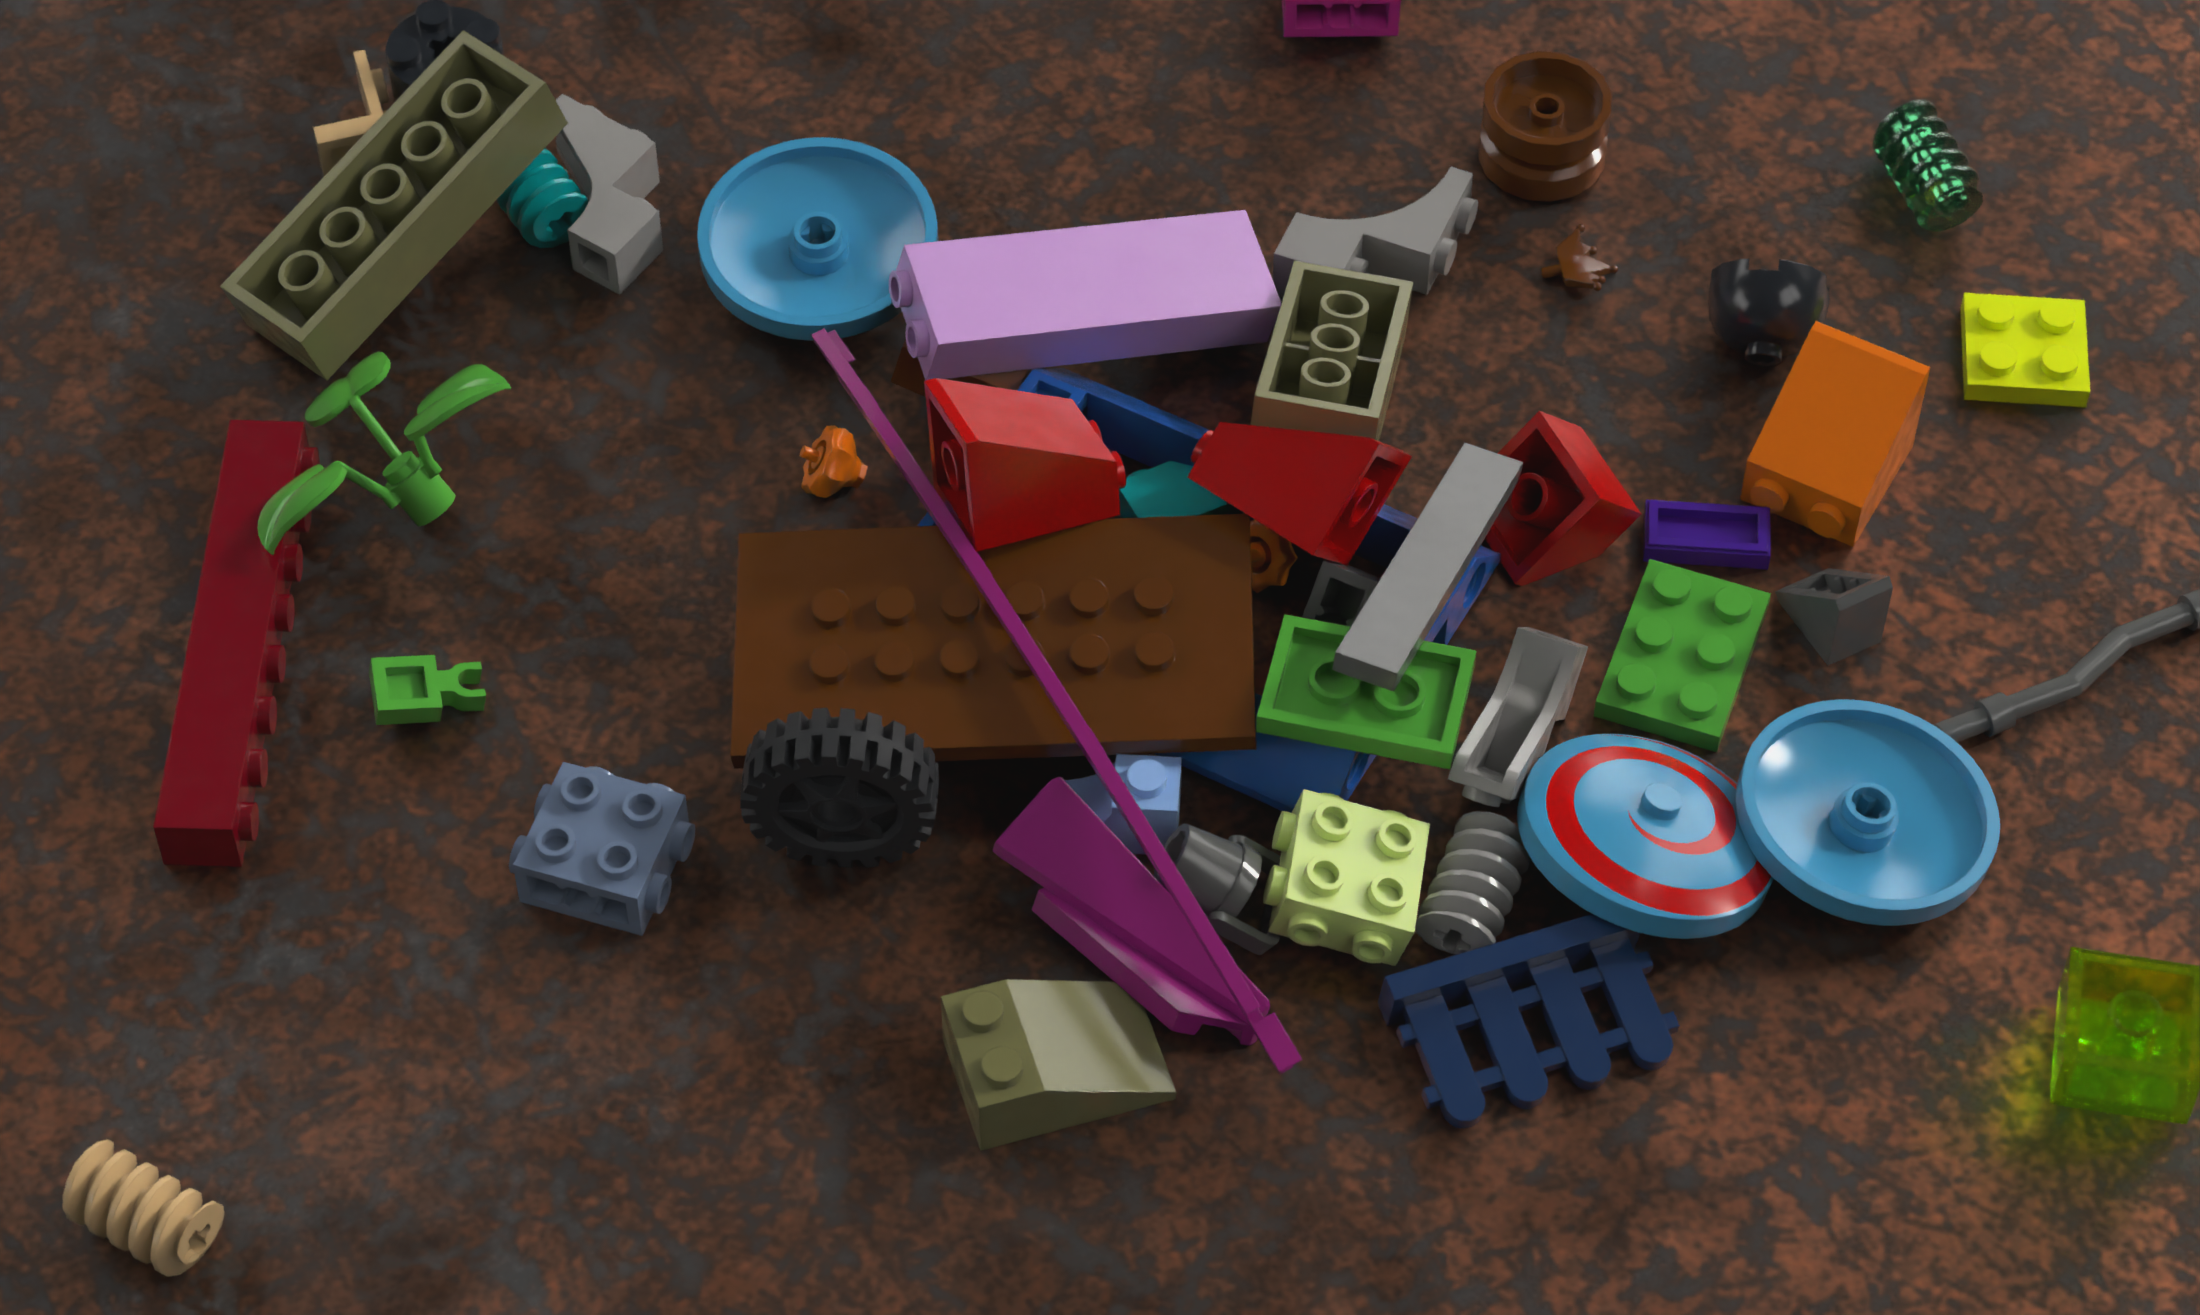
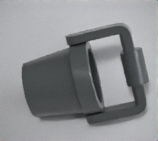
(1222, 879)

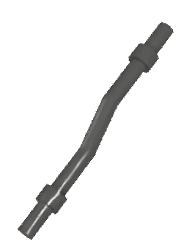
(2000, 712)

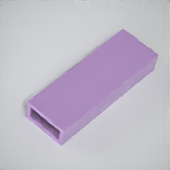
(1084, 294)

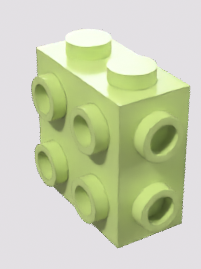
(1347, 877)

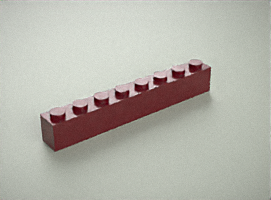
(233, 654)

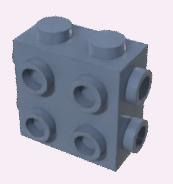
(602, 848)

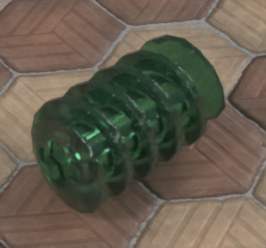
(1927, 166)

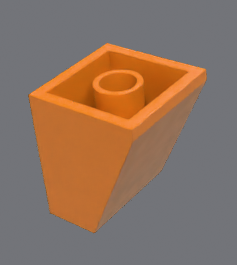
(1836, 434)

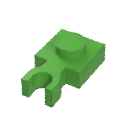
(415, 691)

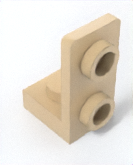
(339, 137)

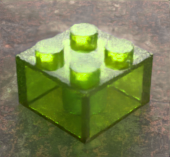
(2127, 1036)

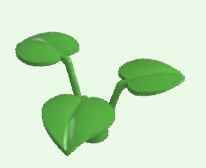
(410, 479)

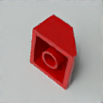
(1562, 506)

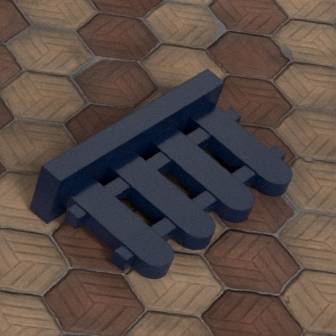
(1485, 980)

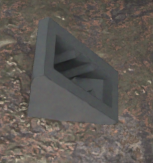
(1839, 610)

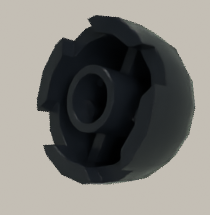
(1766, 310)

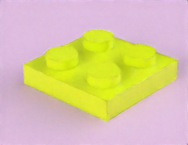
(2024, 350)

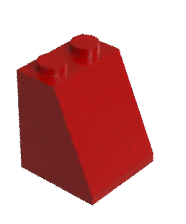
(1017, 462)
(1301, 482)

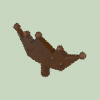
(1576, 265)

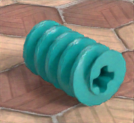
(543, 202)

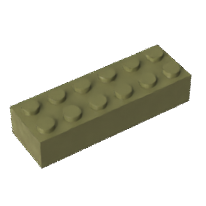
(394, 204)

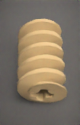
(139, 1209)

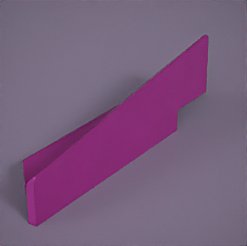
(1119, 914)

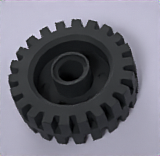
(839, 788)

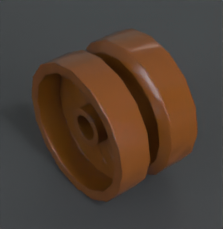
(1545, 126)

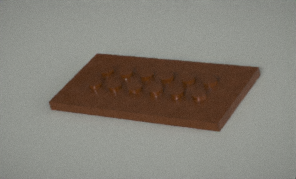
(1130, 613)

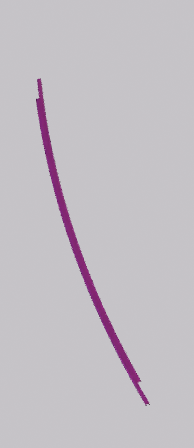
(1268, 1028)

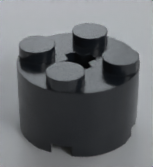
(427, 34)

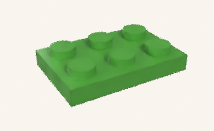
(1682, 655)
(1332, 709)

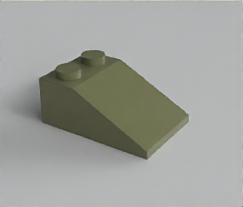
(1050, 1056)

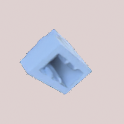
(1155, 788)

